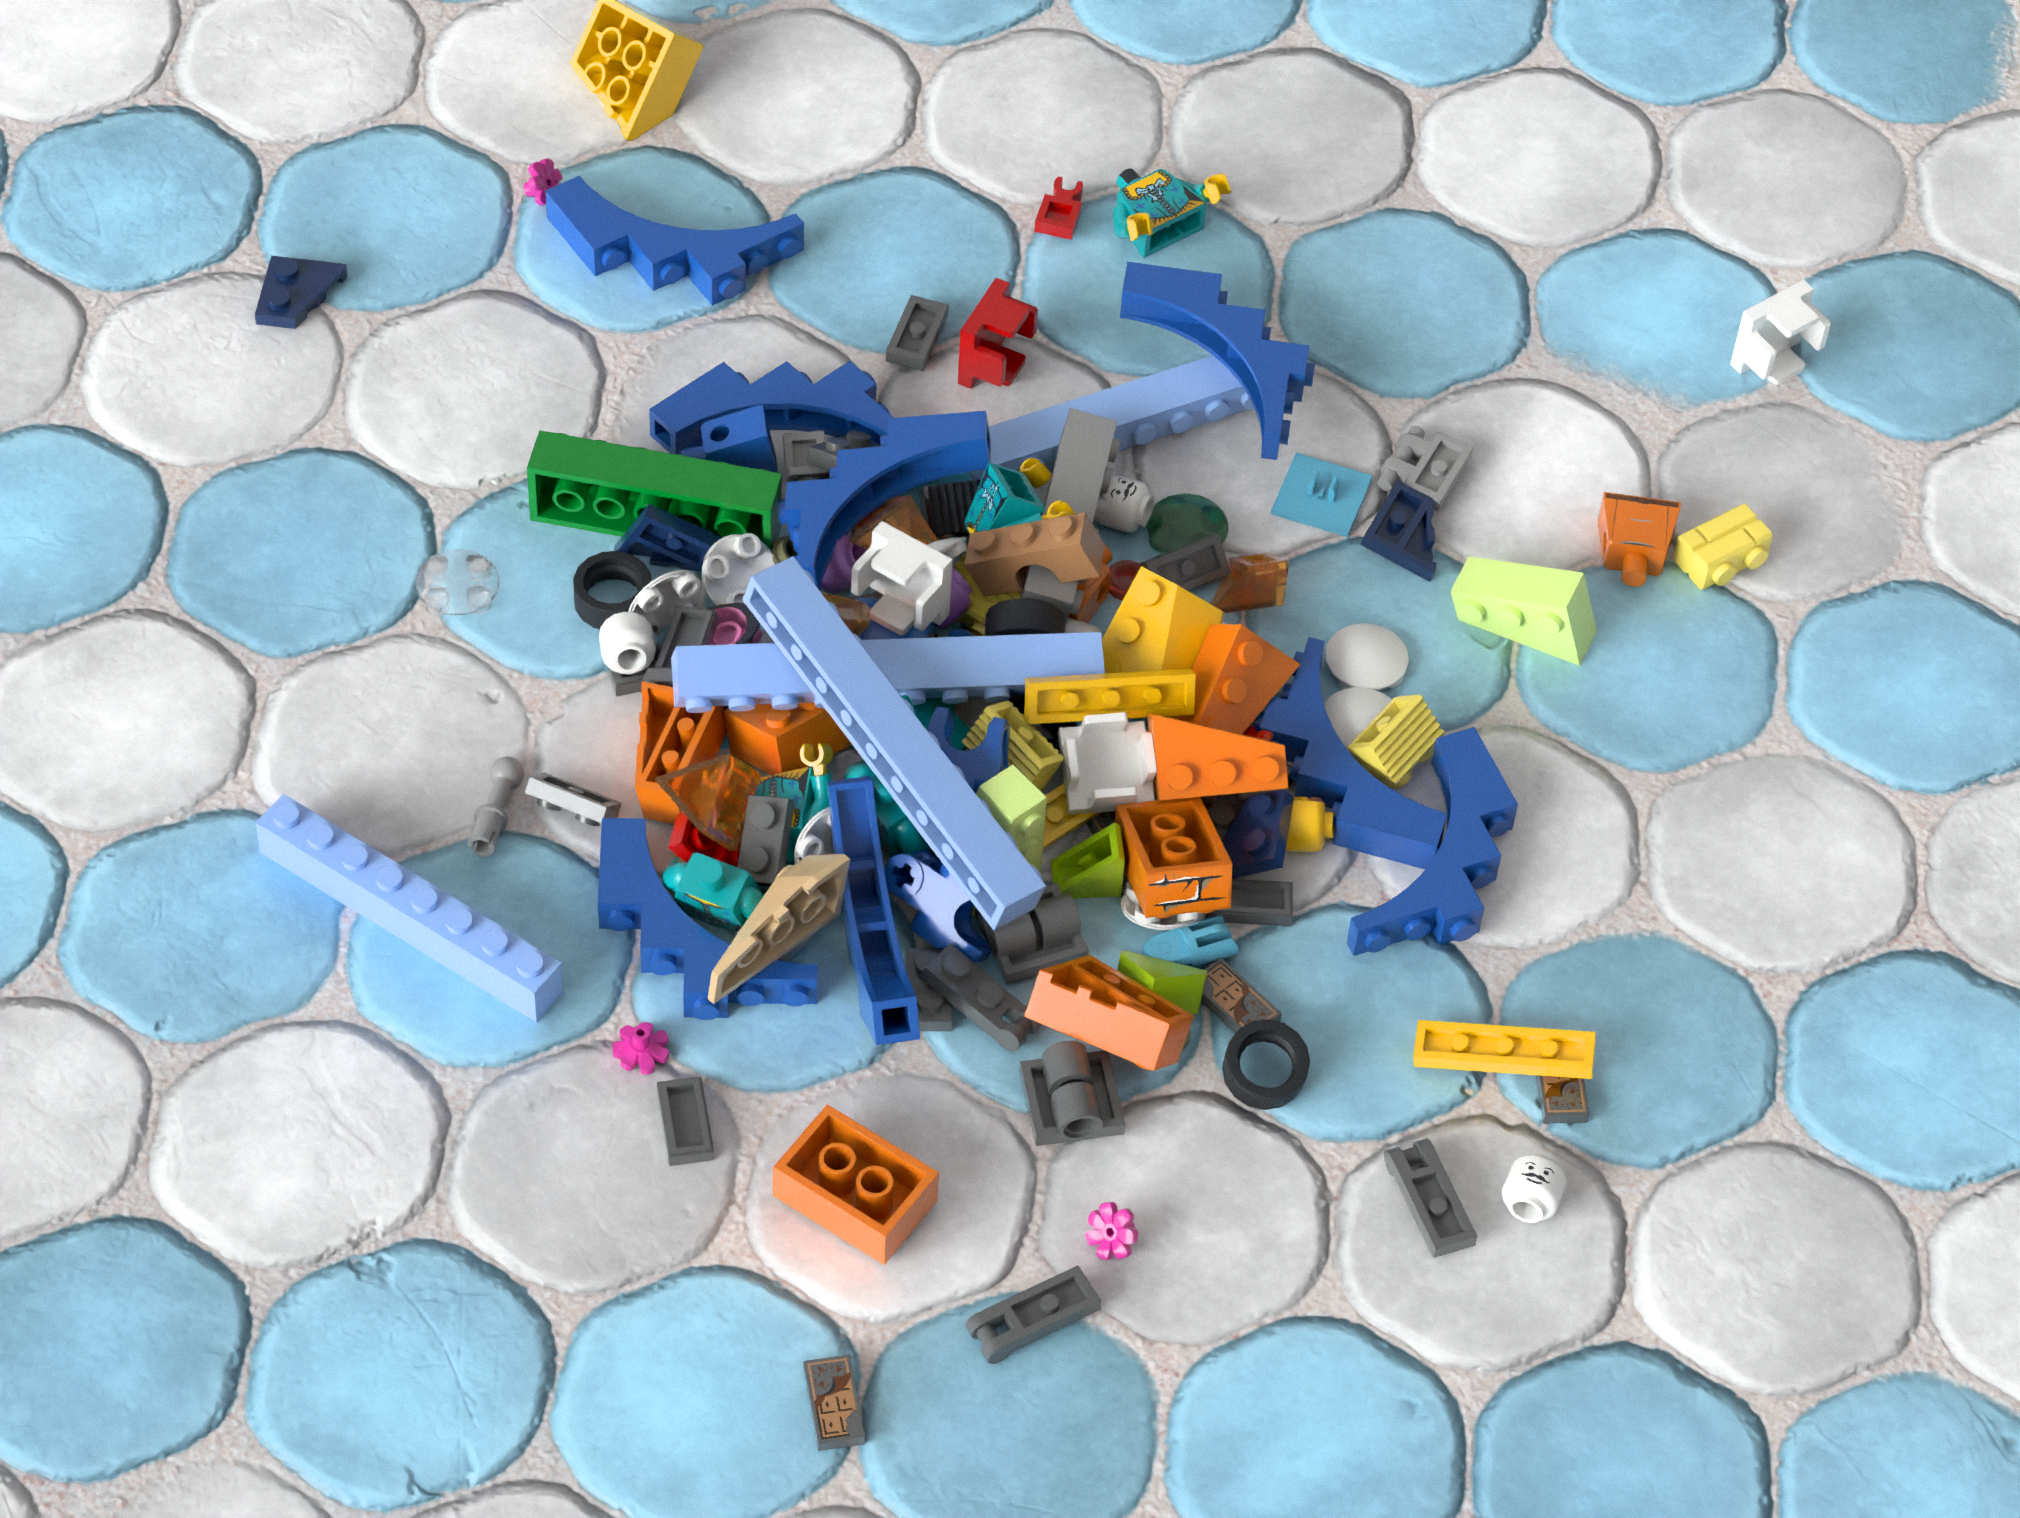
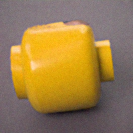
(1309, 825)

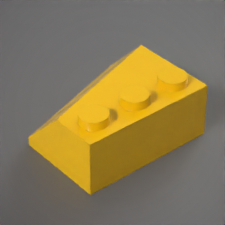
(634, 65)
(1157, 627)

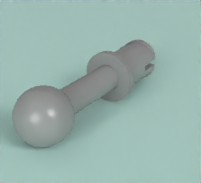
(491, 818)

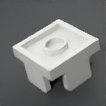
(1774, 327)
(909, 576)
(1106, 763)

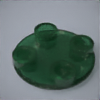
(1184, 519)

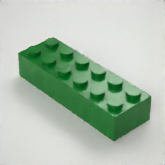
(610, 484)

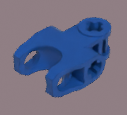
(981, 762)
(939, 901)

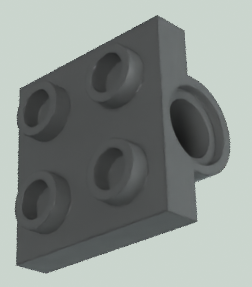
(1037, 938)
(1071, 1095)

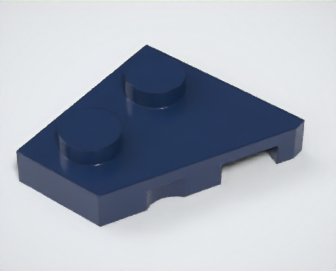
(294, 289)
(1404, 531)
(667, 540)
(1259, 833)

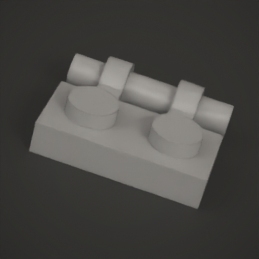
(1437, 470)

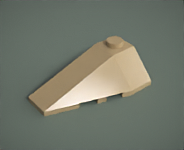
(790, 911)

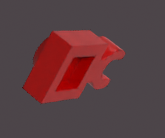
(1060, 211)

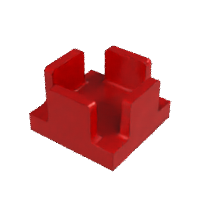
(985, 331)

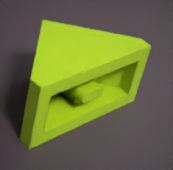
(1092, 866)
(1170, 980)

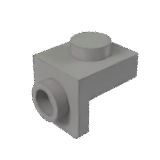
(796, 453)

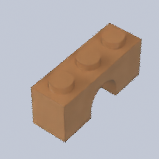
(1062, 544)

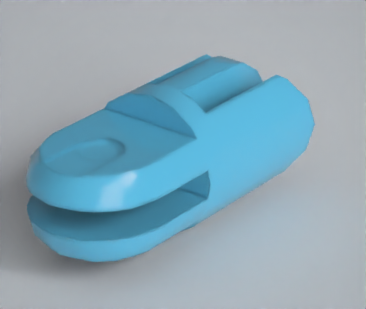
(1193, 943)

